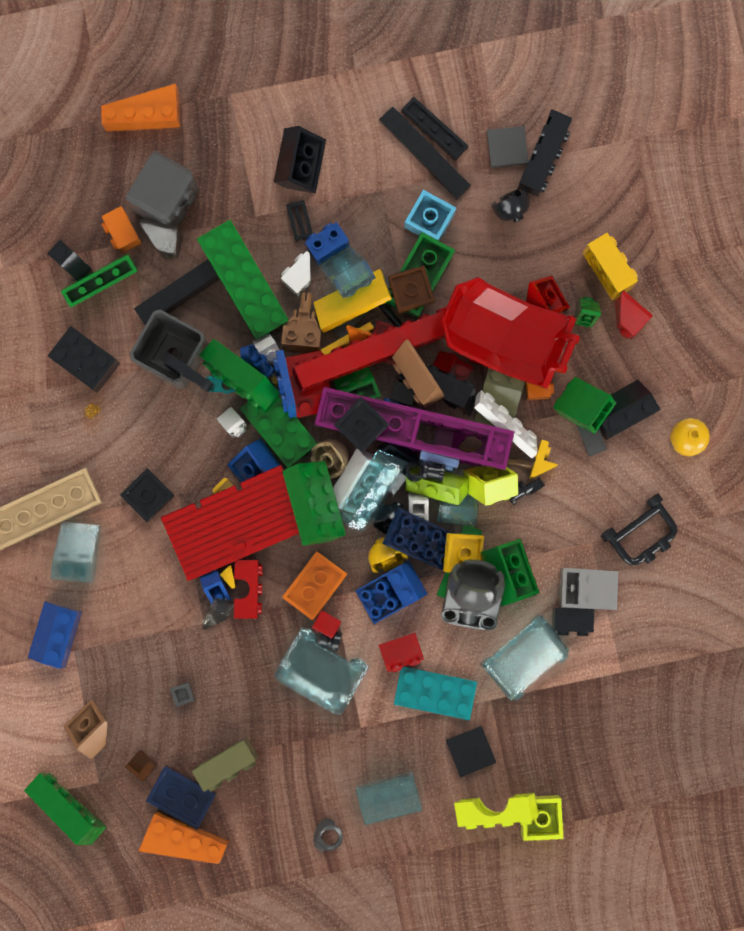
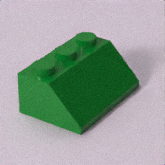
(515, 567)

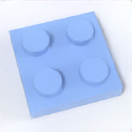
(450, 464)

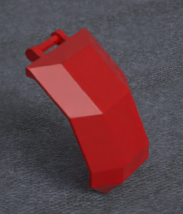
(508, 333)

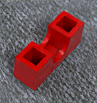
(249, 606)

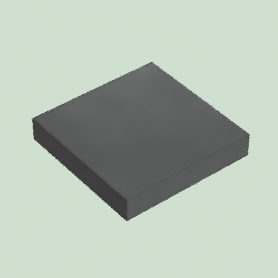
(507, 147)

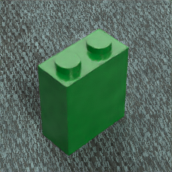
(584, 405)

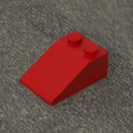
(307, 401)

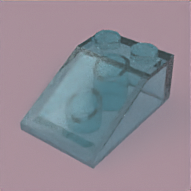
(347, 271)

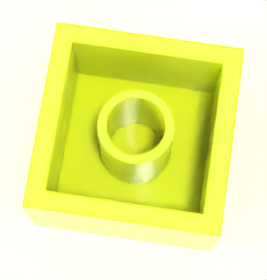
(491, 484)
(549, 820)

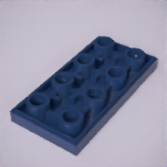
(417, 538)

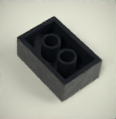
(83, 359)

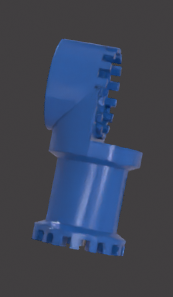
(256, 360)

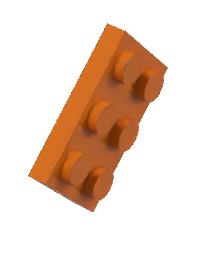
(314, 585)

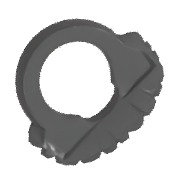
(326, 825)

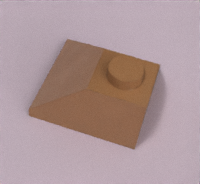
(88, 730)

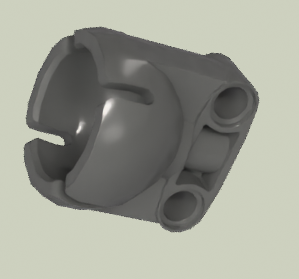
(473, 595)

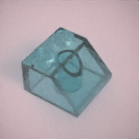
(463, 514)

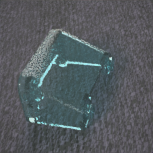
(525, 658)
(320, 673)

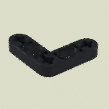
(181, 368)

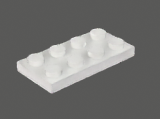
(500, 418)

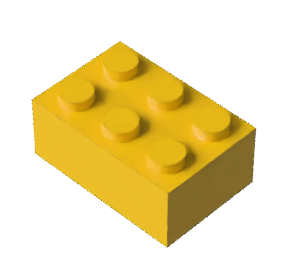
(610, 266)

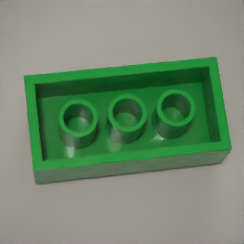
(435, 258)
(238, 375)
(283, 434)
(314, 503)

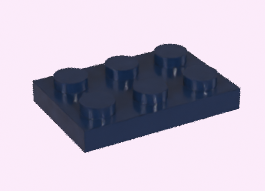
(180, 797)

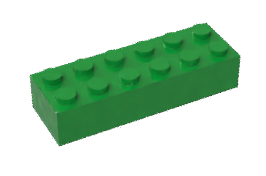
(242, 279)

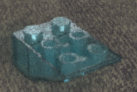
(76, 552)

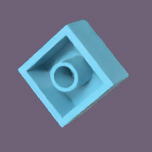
(430, 216)

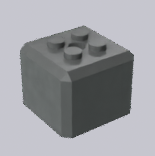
(163, 191)
(160, 336)

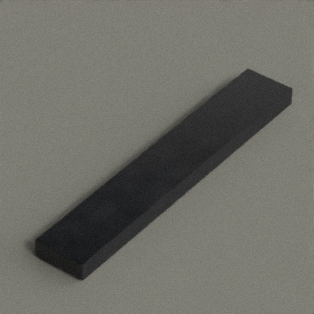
(424, 152)

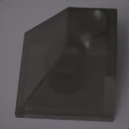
(164, 237)

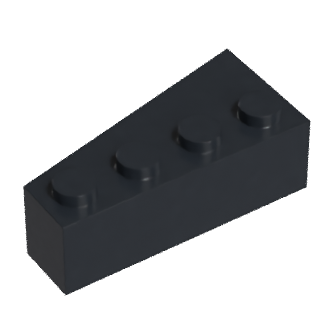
(545, 153)
(456, 392)

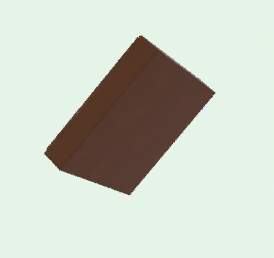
(411, 289)

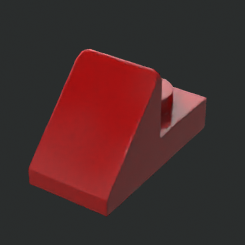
(449, 363)

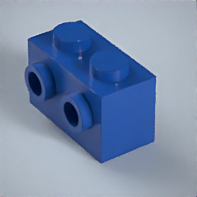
(326, 243)

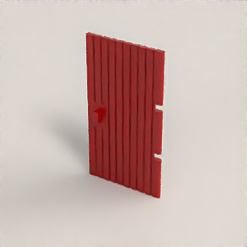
(232, 524)

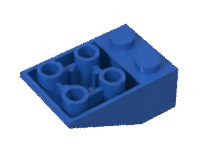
(391, 592)

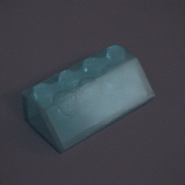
(372, 490)

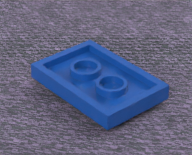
(284, 384)

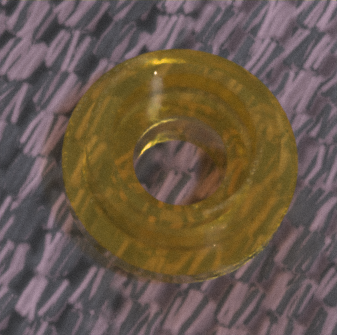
(92, 410)

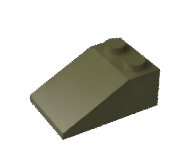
(504, 390)

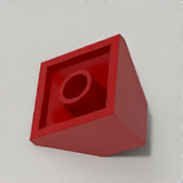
(546, 295)
(630, 315)

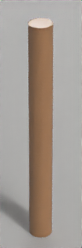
(511, 460)

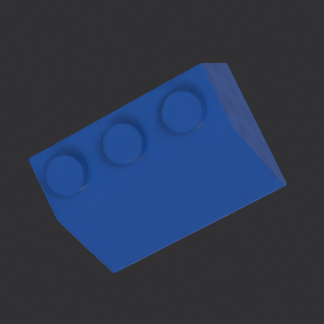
(252, 461)
(54, 635)

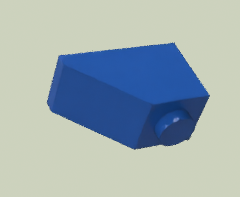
(214, 586)

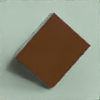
(141, 765)

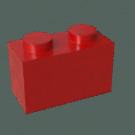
(401, 652)

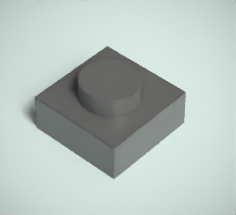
(182, 694)

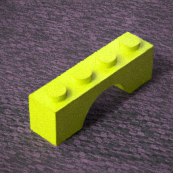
(473, 812)

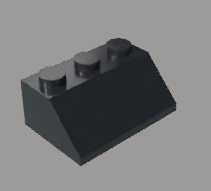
(299, 159)
(632, 406)

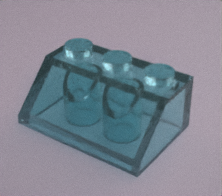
(388, 798)

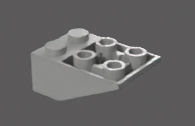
(588, 589)

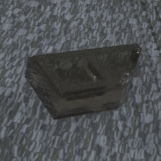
(218, 612)

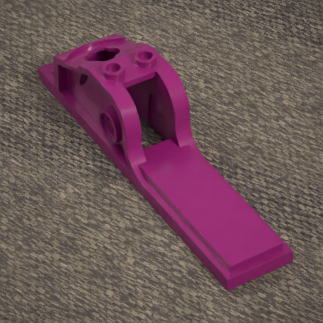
(405, 424)

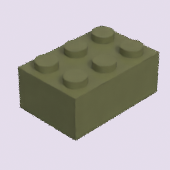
(225, 765)

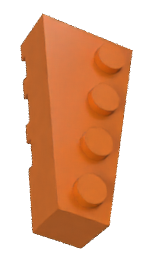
(144, 111)
(177, 839)

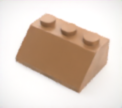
(416, 375)

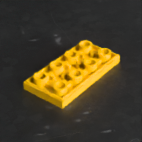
(335, 310)

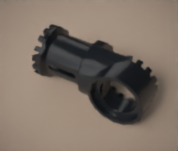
(426, 471)
(527, 490)

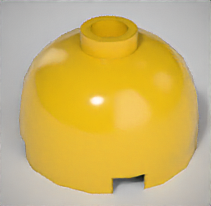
(689, 437)
(384, 557)

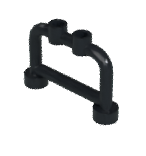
(648, 554)

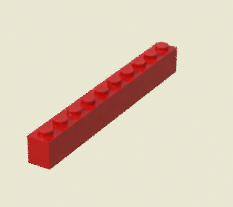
(367, 352)

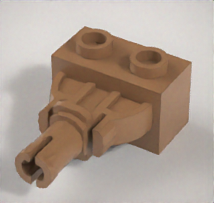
(302, 332)

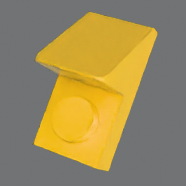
(540, 465)

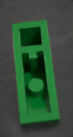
(587, 312)

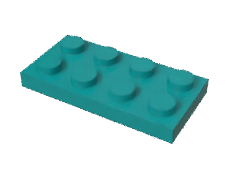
(435, 693)

